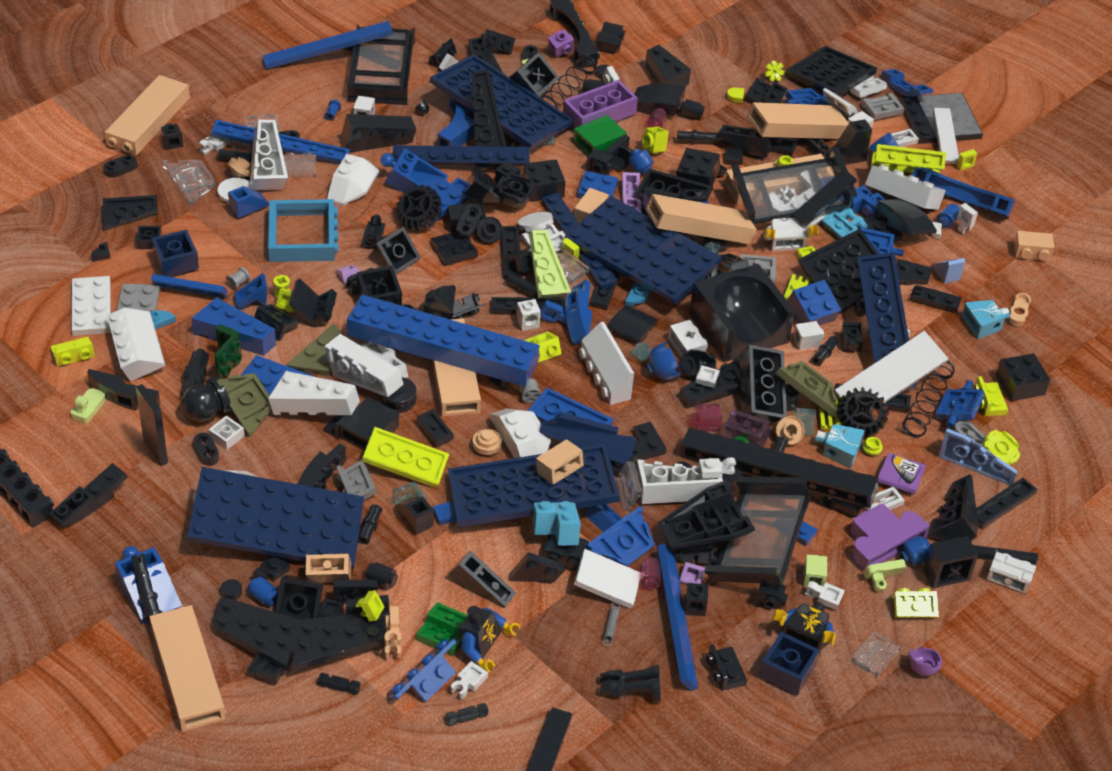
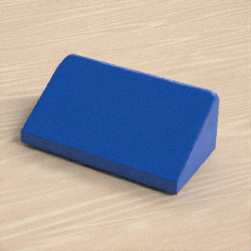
(602, 516)

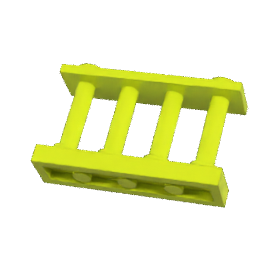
(907, 159)

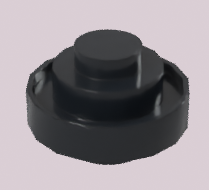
(489, 229)

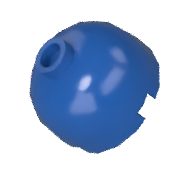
(663, 363)

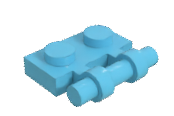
(838, 223)

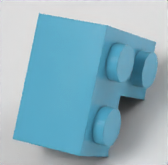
(557, 520)

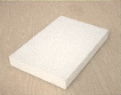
(607, 578)

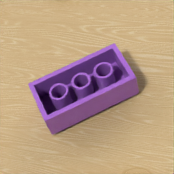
(610, 100)

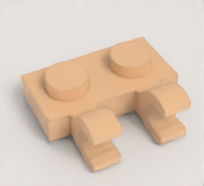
(392, 632)

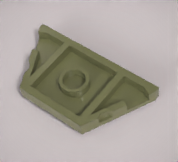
(314, 357)
(811, 384)
(248, 400)

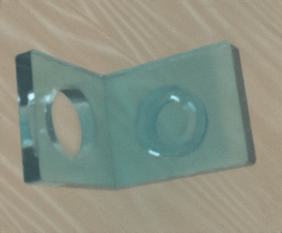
(807, 417)
(413, 491)

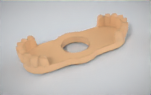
(1021, 302)

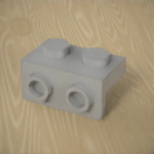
(357, 480)

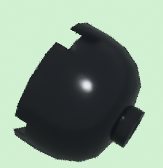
(514, 190)

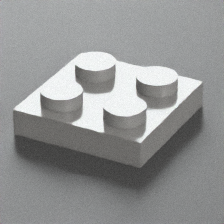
(139, 297)

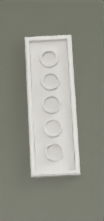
(897, 369)

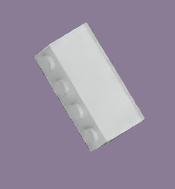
(135, 342)
(607, 364)

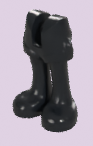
(616, 682)

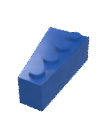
(254, 334)

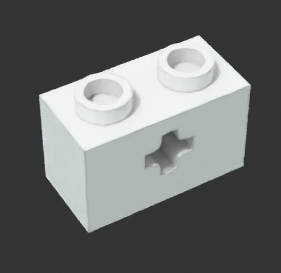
(686, 337)

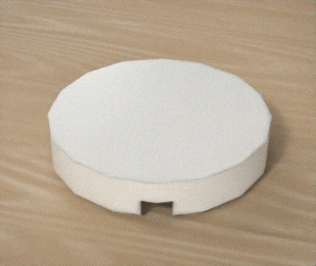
(229, 185)
(535, 221)

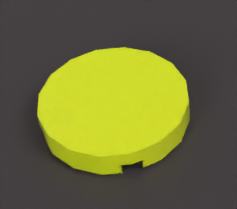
(1002, 445)

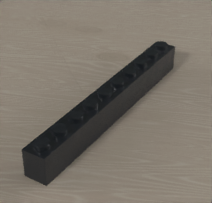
(766, 462)

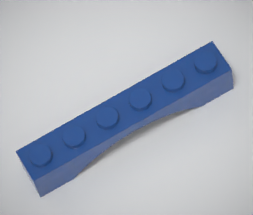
(964, 192)

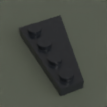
(727, 383)

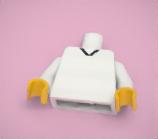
(788, 234)

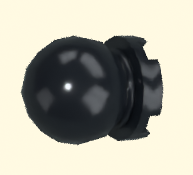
(204, 401)

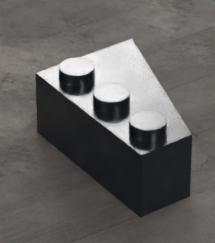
(666, 67)

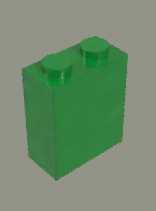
(598, 134)

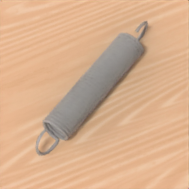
(611, 624)

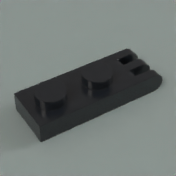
(935, 299)

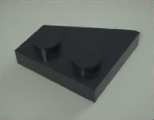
(913, 273)
(536, 569)

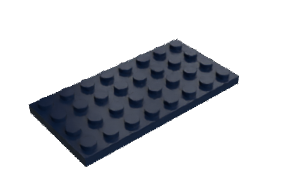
(521, 112)
(641, 251)
(512, 486)
(274, 516)

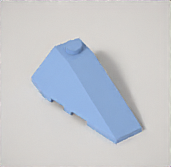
(971, 455)

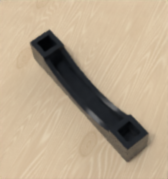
(564, 12)

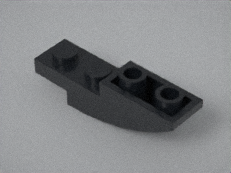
(117, 390)
(322, 467)
(87, 500)

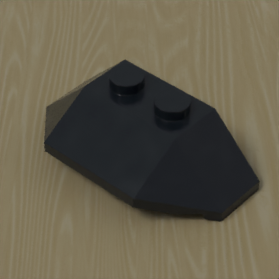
(481, 188)

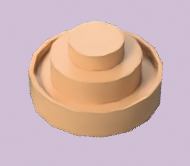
(240, 167)
(791, 429)
(487, 442)

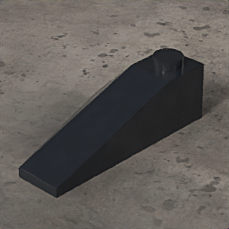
(958, 514)

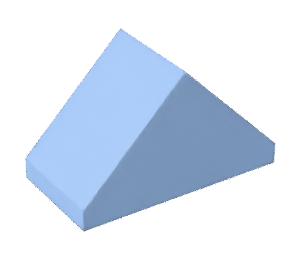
(949, 270)

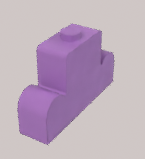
(881, 534)

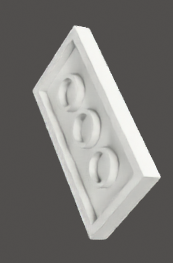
(91, 305)

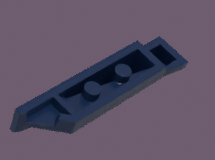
(587, 433)

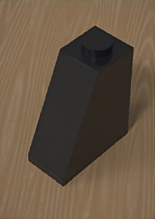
(855, 142)

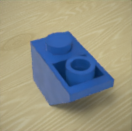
(245, 201)

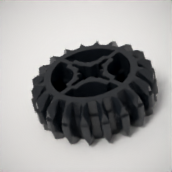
(424, 198)
(873, 402)

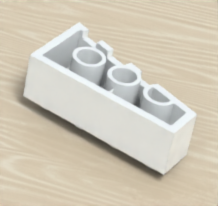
(267, 163)
(904, 187)
(361, 367)
(312, 395)
(670, 483)

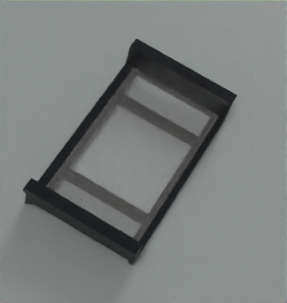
(382, 68)
(784, 189)
(777, 512)

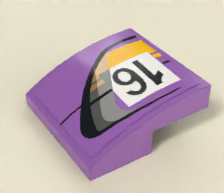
(901, 473)

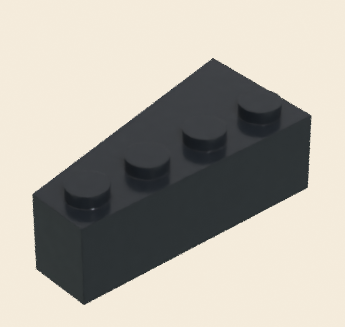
(376, 131)

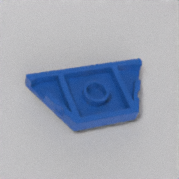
(624, 540)

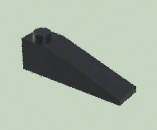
(686, 188)

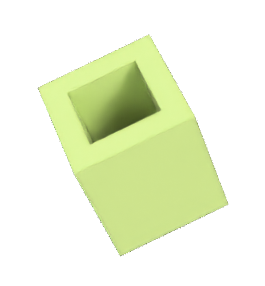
(815, 569)

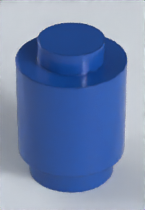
(948, 215)
(263, 591)

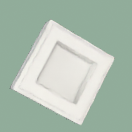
(707, 376)

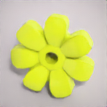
(774, 71)

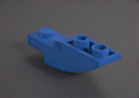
(577, 313)

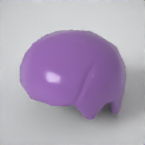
(925, 661)

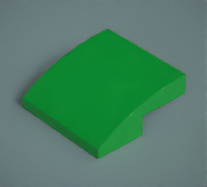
(442, 624)

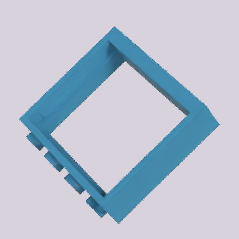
(302, 252)

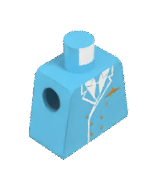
(984, 317)
(841, 444)

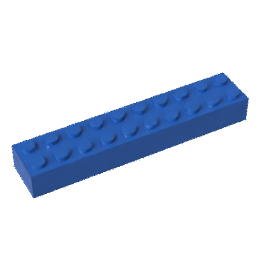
(443, 340)

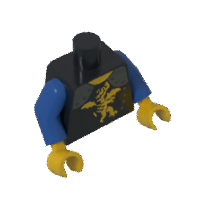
(807, 624)
(480, 632)

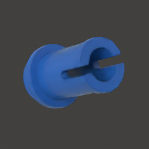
(333, 106)

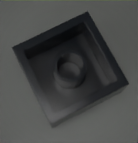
(145, 234)

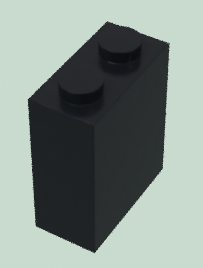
(369, 414)

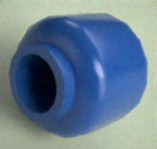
(640, 161)
(915, 550)

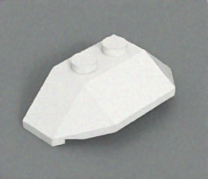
(352, 179)
(520, 432)

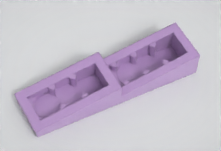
(630, 184)

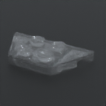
(190, 178)

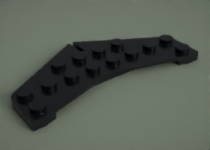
(306, 640)

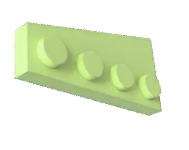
(547, 268)

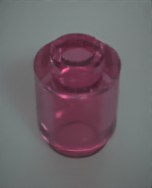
(657, 118)
(650, 573)

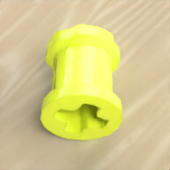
(278, 282)

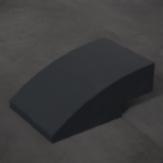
(660, 96)
(905, 217)

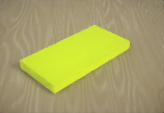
(405, 457)

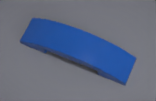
(896, 80)

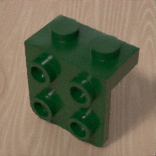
(228, 350)

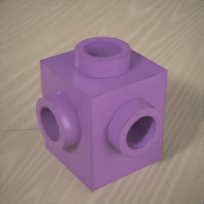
(560, 43)

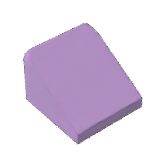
(347, 271)
(692, 573)

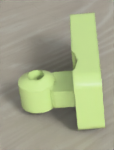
(88, 405)
(881, 570)

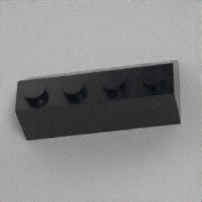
(761, 389)

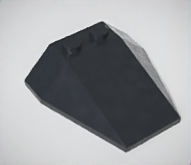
(706, 519)

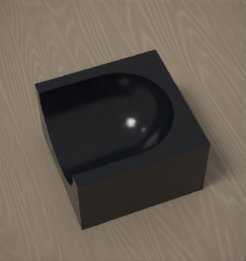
(741, 311)

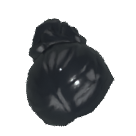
(693, 359)

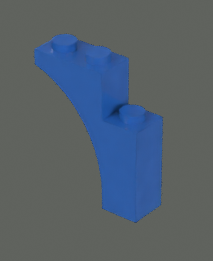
(461, 127)

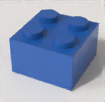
(814, 303)

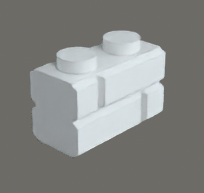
(1011, 572)

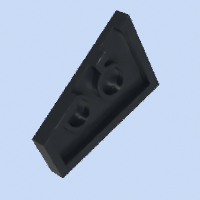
(127, 209)

